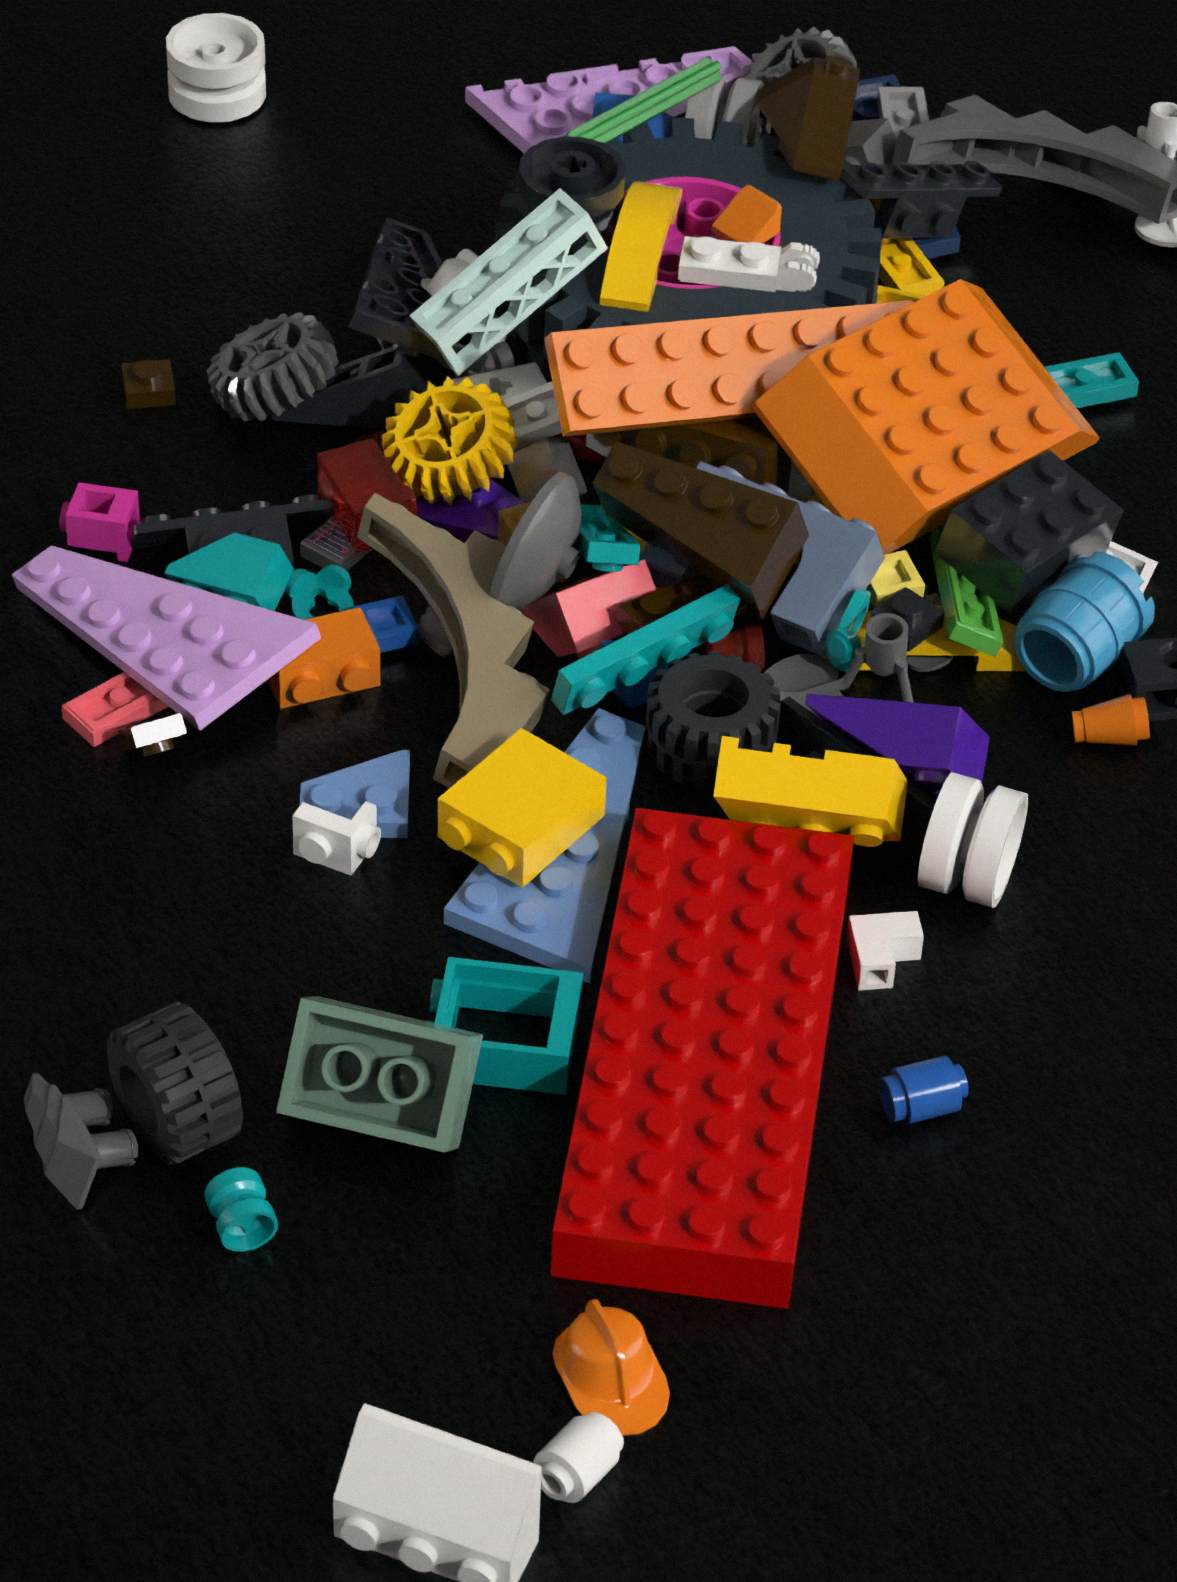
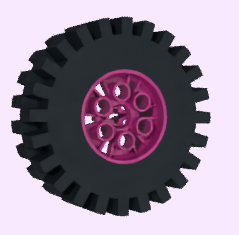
(711, 175)

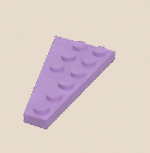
(552, 108)
(171, 638)

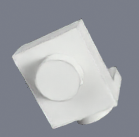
(334, 839)

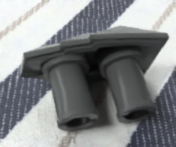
(64, 1143)

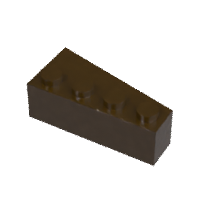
(735, 443)
(705, 521)

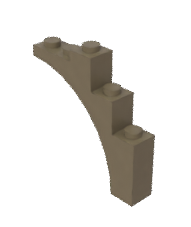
(482, 631)

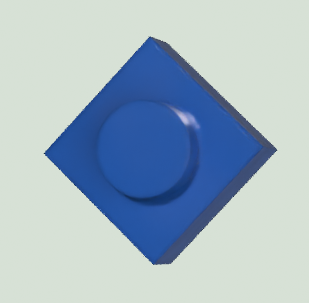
(391, 623)

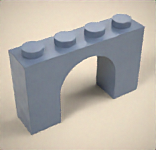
(833, 565)

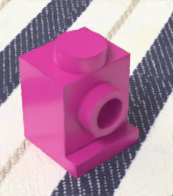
(101, 519)

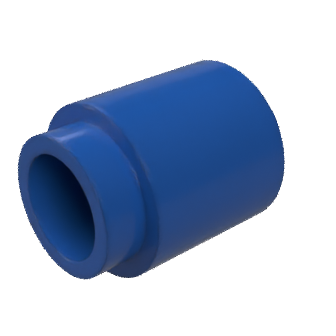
(923, 1090)

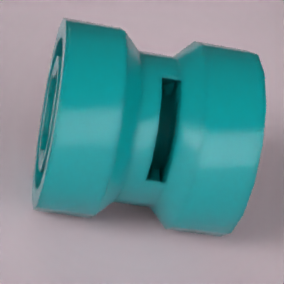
(241, 1209)

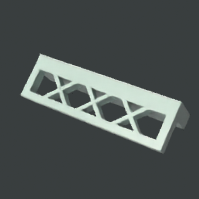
(506, 275)

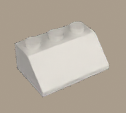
(437, 1500)

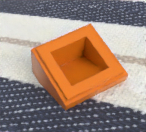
(749, 217)

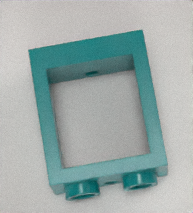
(517, 991)

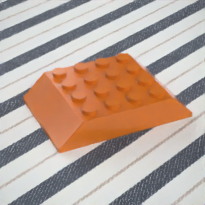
(920, 413)

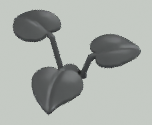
(883, 652)

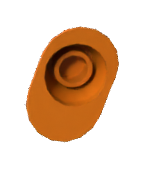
(612, 1369)

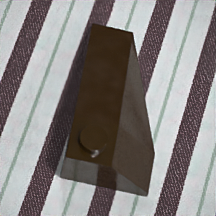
(812, 114)

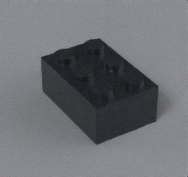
(1027, 530)

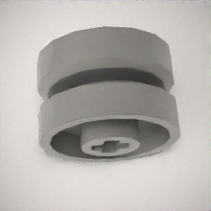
(713, 106)

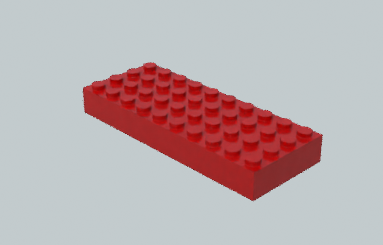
(705, 1061)

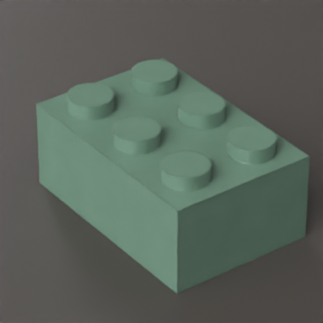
(379, 1073)

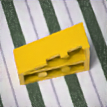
(831, 795)

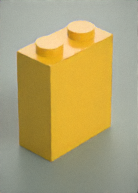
(521, 807)

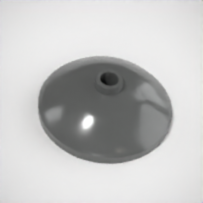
(541, 545)

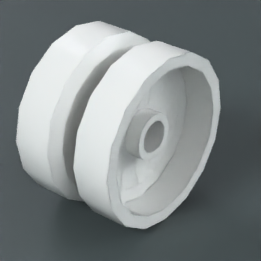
(216, 67)
(972, 839)

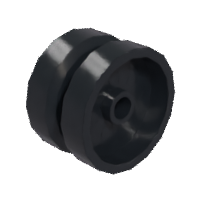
(584, 171)

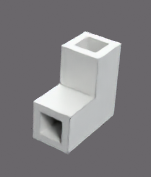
(879, 942)

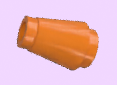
(1112, 722)

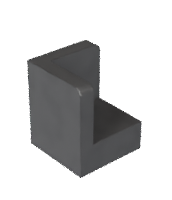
(539, 463)

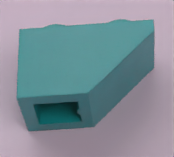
(237, 569)

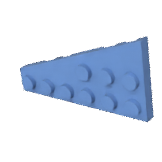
(564, 906)

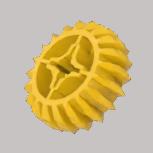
(479, 432)

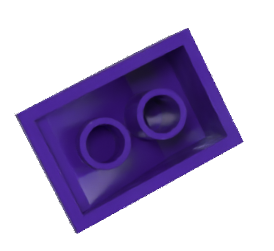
(921, 737)

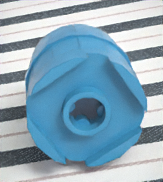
(1082, 622)

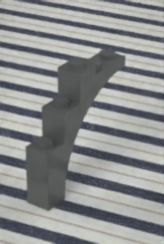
(1047, 149)

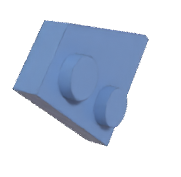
(377, 781)

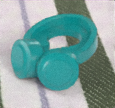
(330, 583)
(844, 640)

